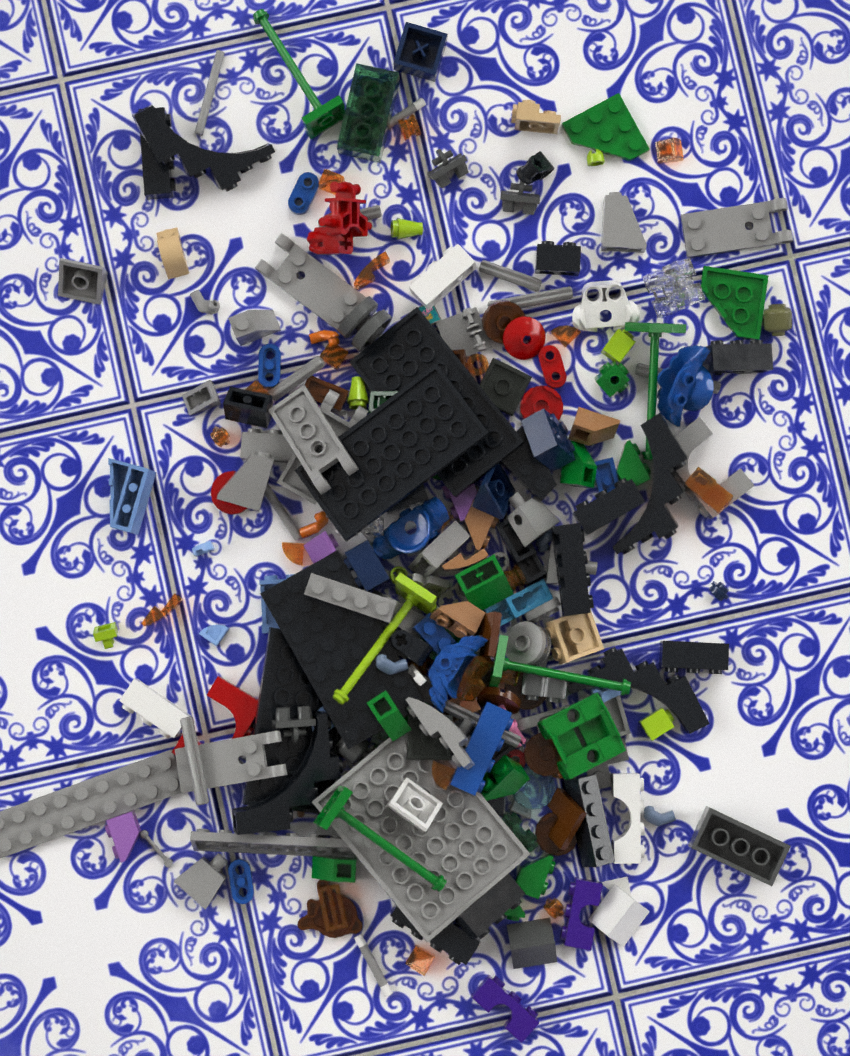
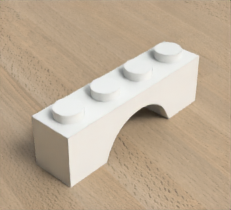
(627, 846)

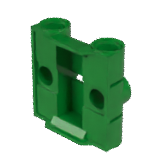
(596, 728)

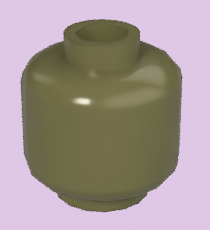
(777, 319)

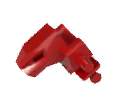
(342, 223)

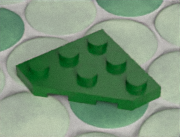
(608, 129)
(737, 299)

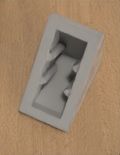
(201, 398)

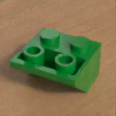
(484, 583)

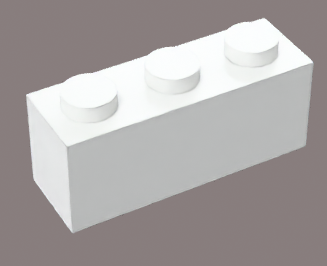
(442, 276)
(153, 708)

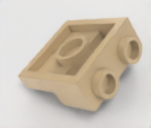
(527, 118)
(573, 637)

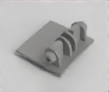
(464, 332)

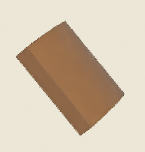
(459, 562)

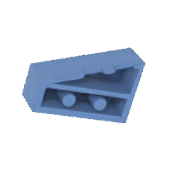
(130, 494)

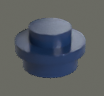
(719, 590)

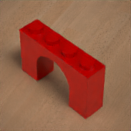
(239, 702)

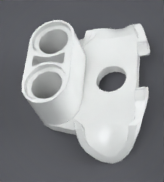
(586, 315)

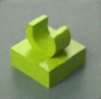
(106, 633)

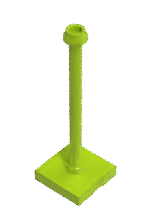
(415, 596)

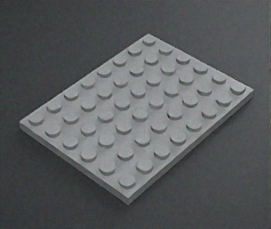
(462, 843)

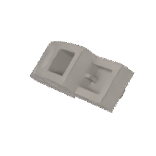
(437, 724)

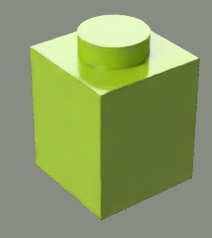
(618, 346)
(657, 723)

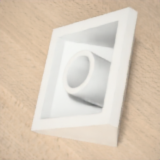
(414, 805)
(618, 915)

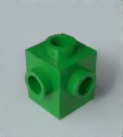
(610, 385)

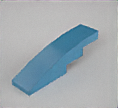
(522, 602)

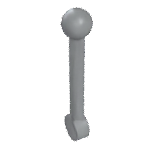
(167, 861)

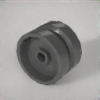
(364, 324)

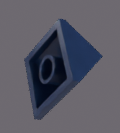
(494, 493)

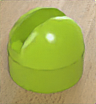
(595, 159)
(397, 569)

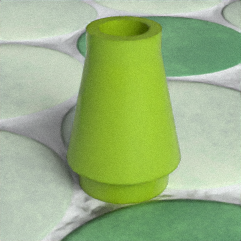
(405, 228)
(357, 394)

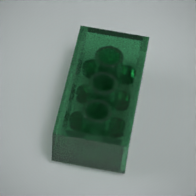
(368, 113)

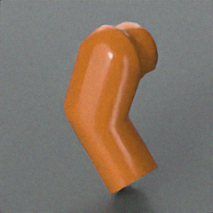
(323, 335)
(313, 528)

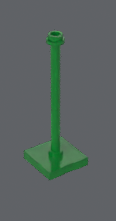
(323, 115)
(654, 331)
(503, 664)
(335, 809)

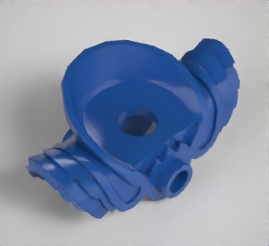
(684, 384)
(428, 519)
(449, 669)

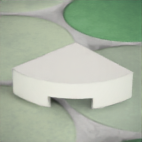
(417, 676)

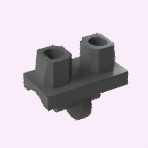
(456, 163)
(530, 200)
(283, 720)

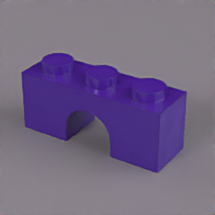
(583, 893)
(492, 993)

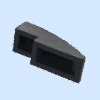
(522, 556)

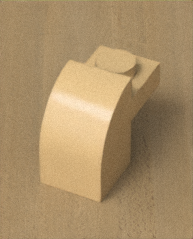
(172, 253)

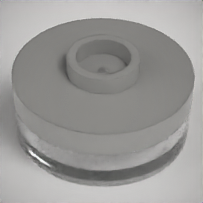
(528, 644)

